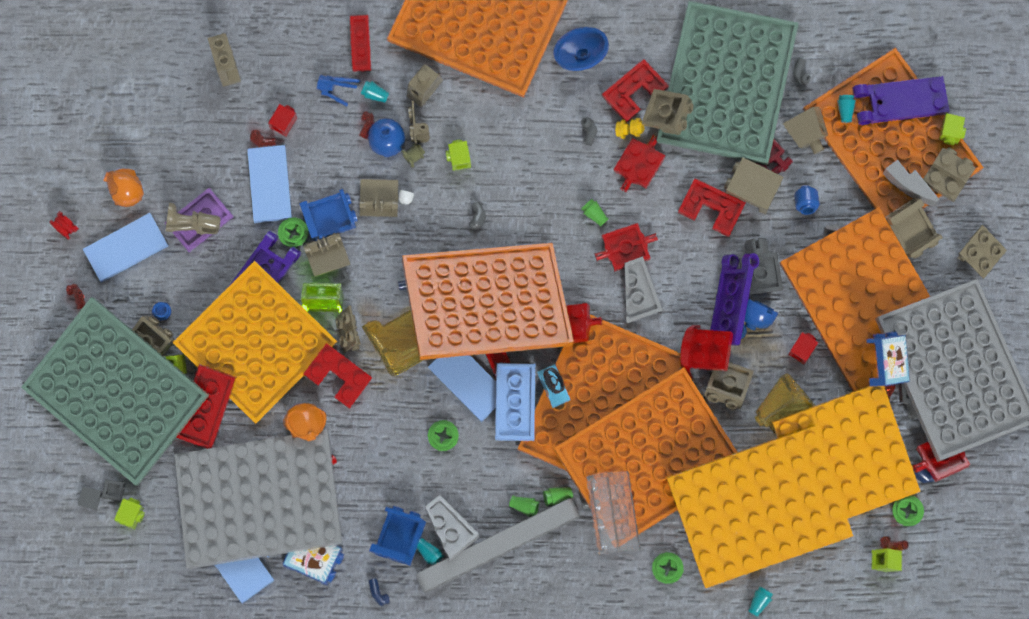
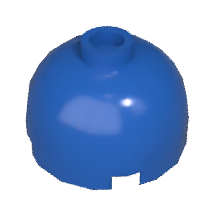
(386, 137)
(759, 315)

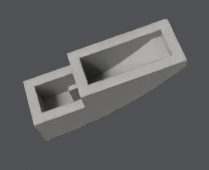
(910, 184)

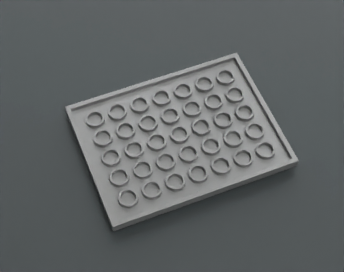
(959, 370)
(257, 499)

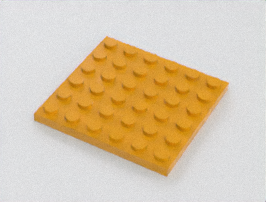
(258, 338)
(860, 447)

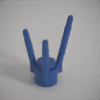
(327, 84)

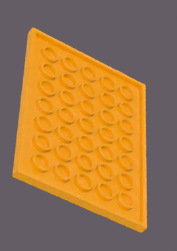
(760, 506)

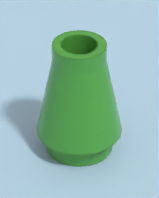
(594, 212)
(554, 496)
(525, 505)

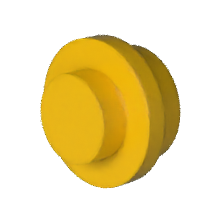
(636, 127)
(622, 129)

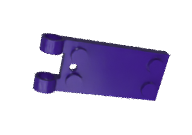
(903, 100)
(262, 256)
(733, 295)

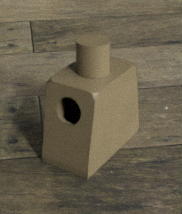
(423, 83)
(808, 129)

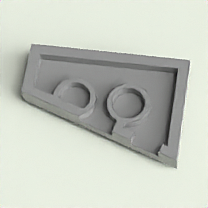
(640, 292)
(450, 527)

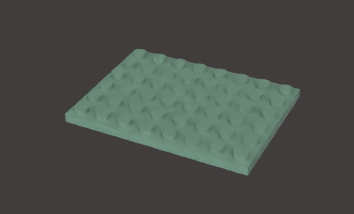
(736, 78)
(115, 391)

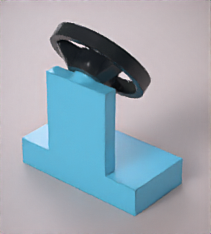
(553, 386)

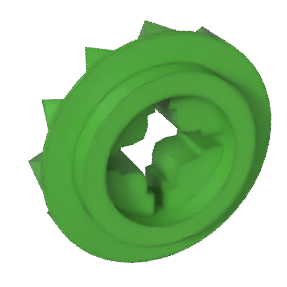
(290, 224)
(439, 427)
(915, 506)
(662, 560)

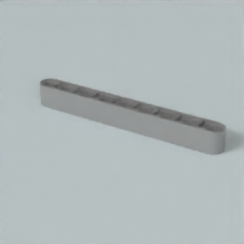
(498, 545)

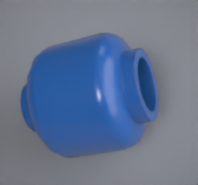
(806, 200)

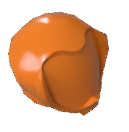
(124, 187)
(305, 421)

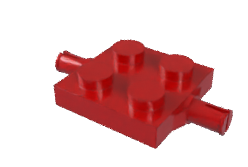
(639, 163)
(625, 245)
(581, 321)
(940, 469)

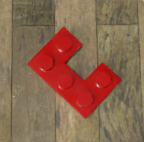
(619, 93)
(704, 194)
(331, 360)

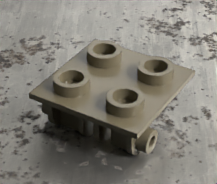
(418, 131)
(379, 198)
(982, 251)
(326, 254)
(348, 335)

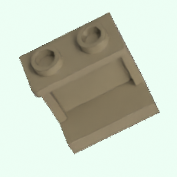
(224, 59)
(753, 184)
(913, 228)

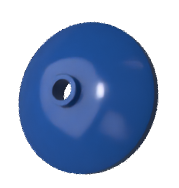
(581, 49)

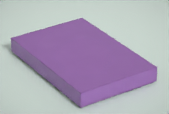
(205, 203)

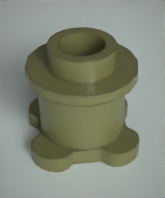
(413, 154)

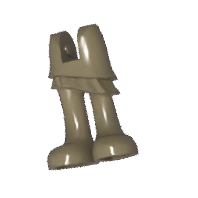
(200, 222)

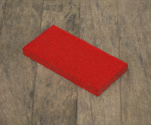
(205, 423)

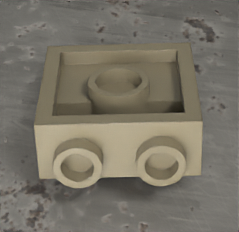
(668, 111)
(949, 174)
(153, 334)
(729, 386)

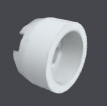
(405, 197)

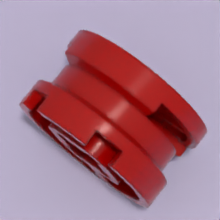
(63, 225)

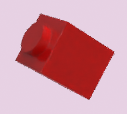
(283, 119)
(803, 348)

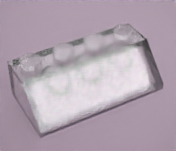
(613, 512)

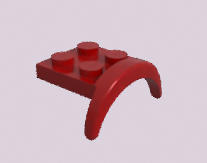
(705, 349)

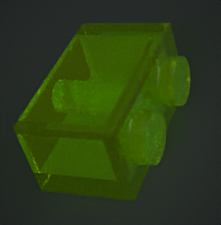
(322, 297)

